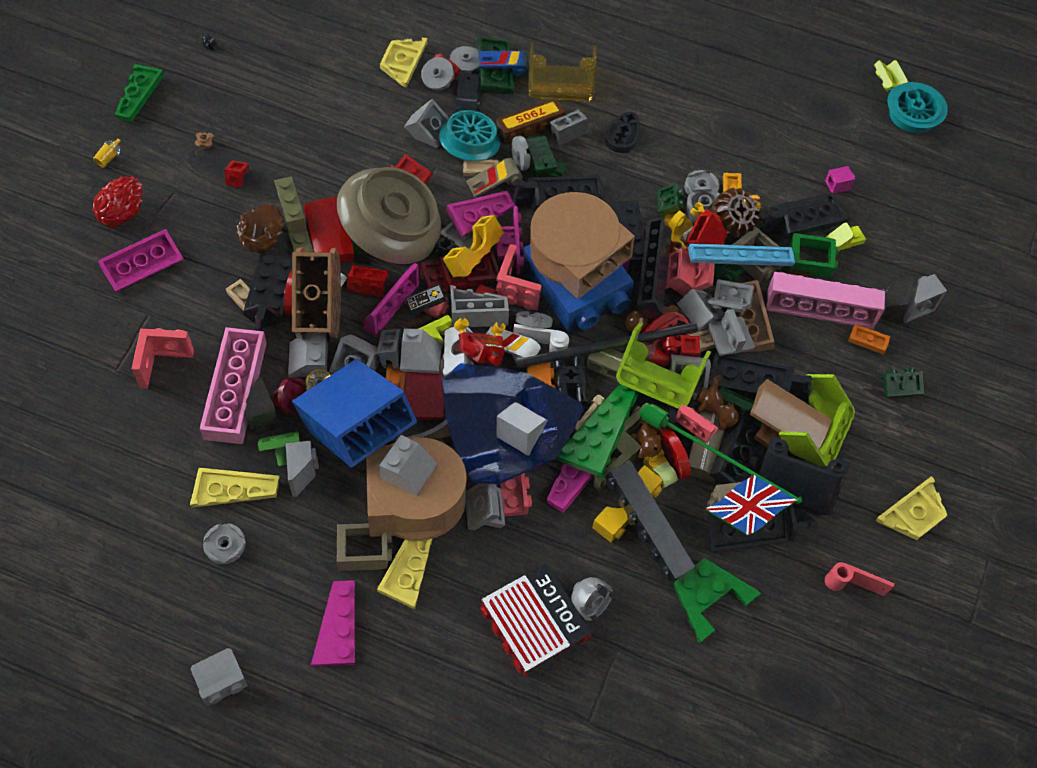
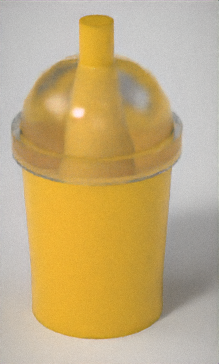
(107, 152)

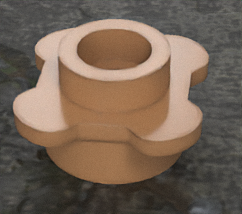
(204, 140)

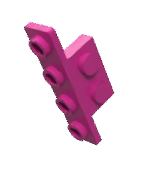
(511, 236)

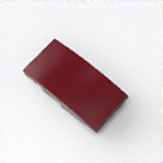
(438, 273)
(426, 394)

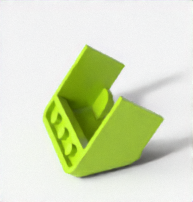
(655, 380)
(833, 402)

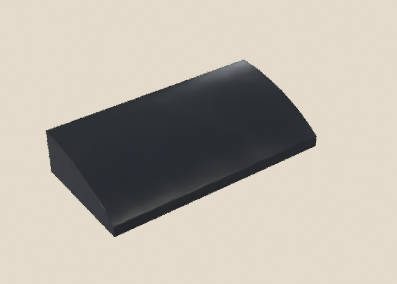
(741, 447)

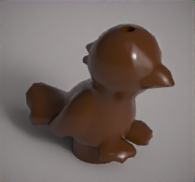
(713, 402)
(649, 439)

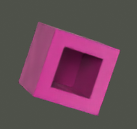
(840, 179)

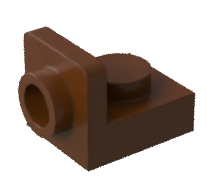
(765, 433)

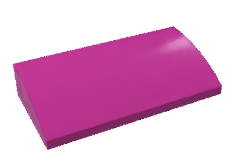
(140, 260)
(392, 301)

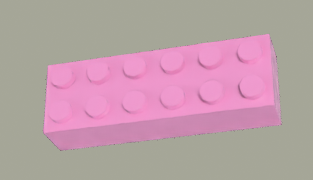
(824, 300)
(232, 382)

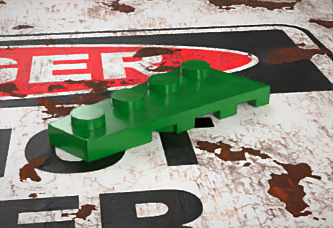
(141, 86)

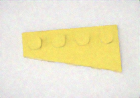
(225, 486)
(406, 572)

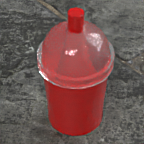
(657, 357)

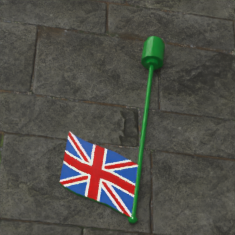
(748, 504)

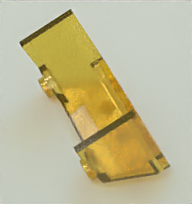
(561, 81)

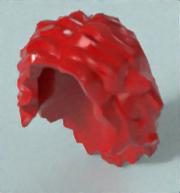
(118, 201)

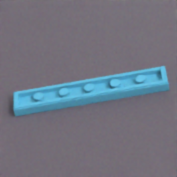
(741, 254)

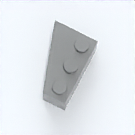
(478, 308)

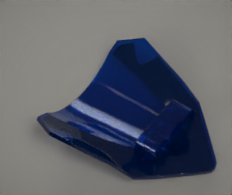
(480, 393)

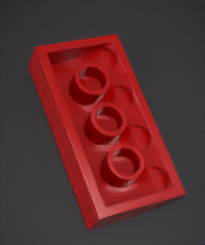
(326, 228)

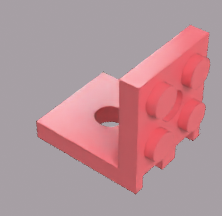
(517, 290)
(158, 343)

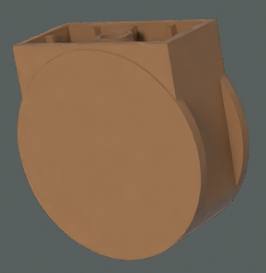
(578, 241)
(316, 292)
(422, 516)

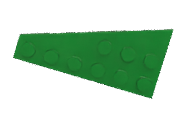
(599, 436)

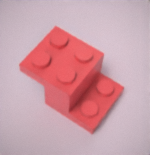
(685, 276)

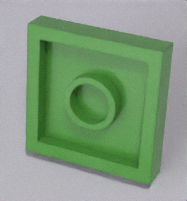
(278, 443)

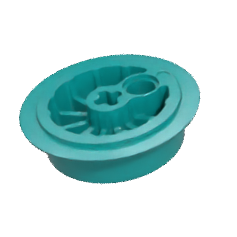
(910, 107)
(470, 136)

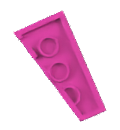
(468, 212)
(567, 487)
(337, 632)

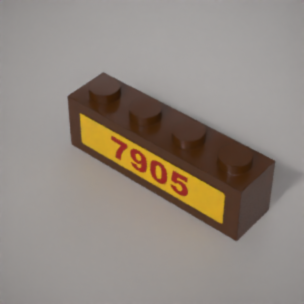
(529, 120)

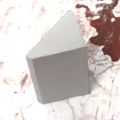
(520, 427)

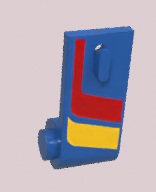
(505, 59)

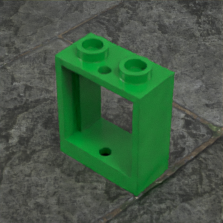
(814, 242)

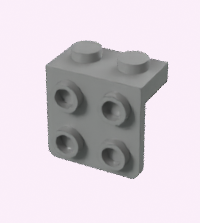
(732, 295)
(218, 677)

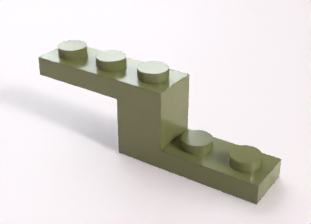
(293, 214)
(626, 449)

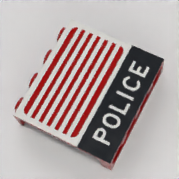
(534, 618)

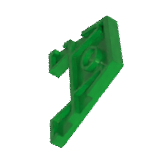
(704, 587)

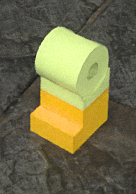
(662, 468)

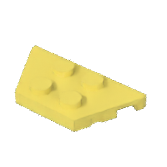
(402, 59)
(916, 511)

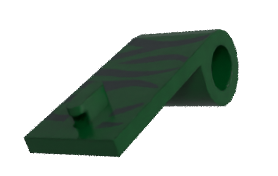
(541, 154)

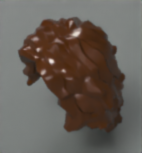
(260, 228)

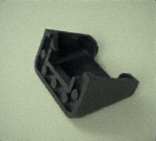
(815, 485)

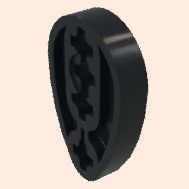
(631, 133)

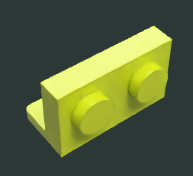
(891, 74)

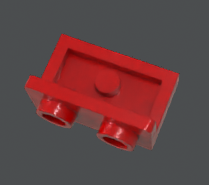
(414, 168)

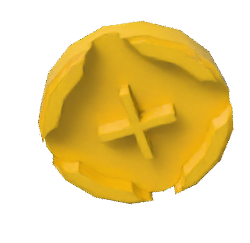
(679, 225)

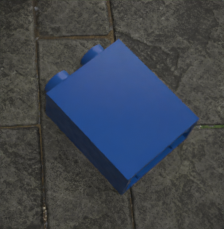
(608, 295)
(355, 412)

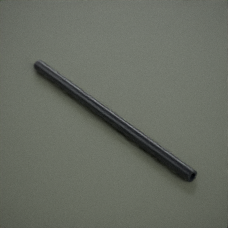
(604, 345)

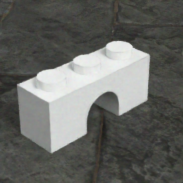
(452, 355)

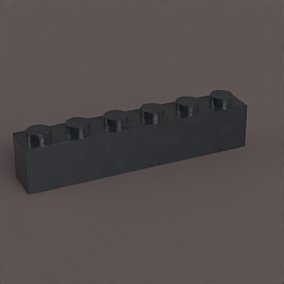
(654, 267)
(649, 521)

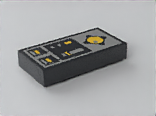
(425, 299)

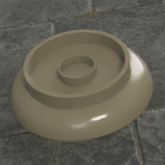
(390, 214)

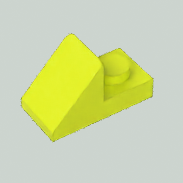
(847, 237)
(438, 328)

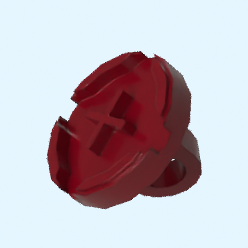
(286, 393)

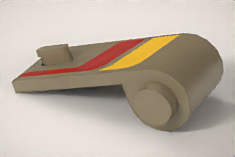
(503, 171)

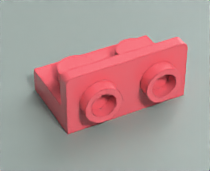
(695, 423)
(515, 496)

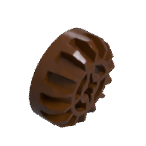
(733, 210)

